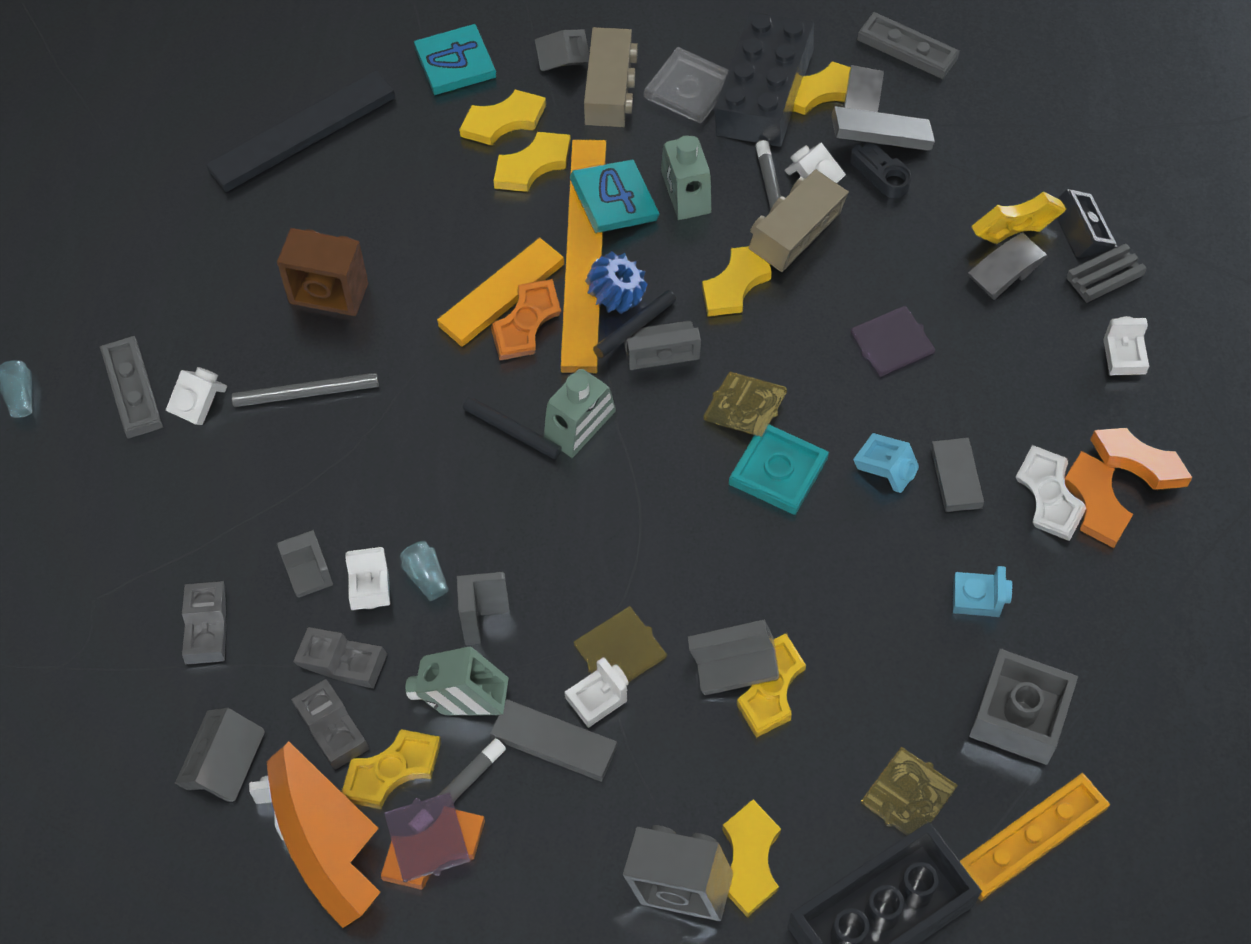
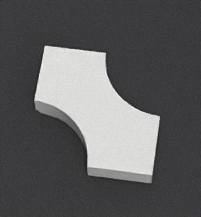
(1056, 507)

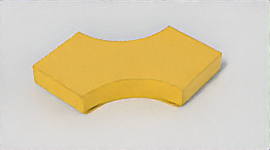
(822, 87)
(517, 112)
(543, 155)
(1010, 220)
(727, 290)
(766, 703)
(407, 759)
(751, 836)

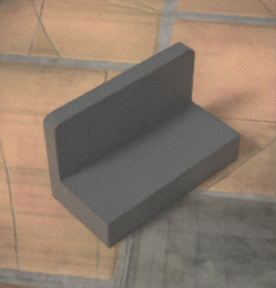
(663, 345)
(478, 597)
(734, 657)
(221, 754)

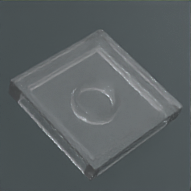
(687, 85)

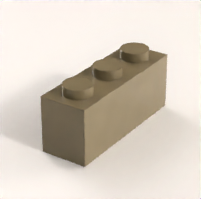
(610, 77)
(797, 219)

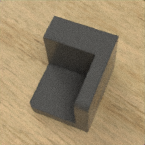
(562, 49)
(305, 563)

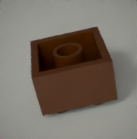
(323, 271)

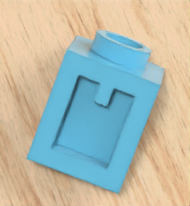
(888, 459)
(981, 593)

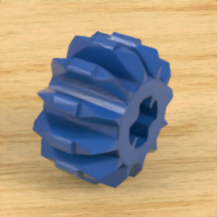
(616, 282)

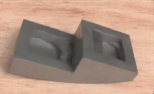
(864, 89)
(1007, 264)
(204, 622)
(340, 659)
(330, 724)

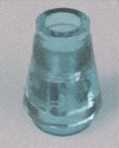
(16, 388)
(424, 569)

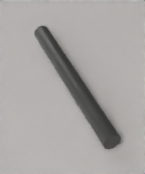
(305, 389)

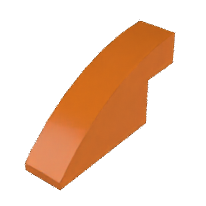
(321, 834)

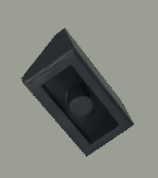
(1084, 224)

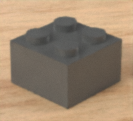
(1024, 706)
(678, 872)

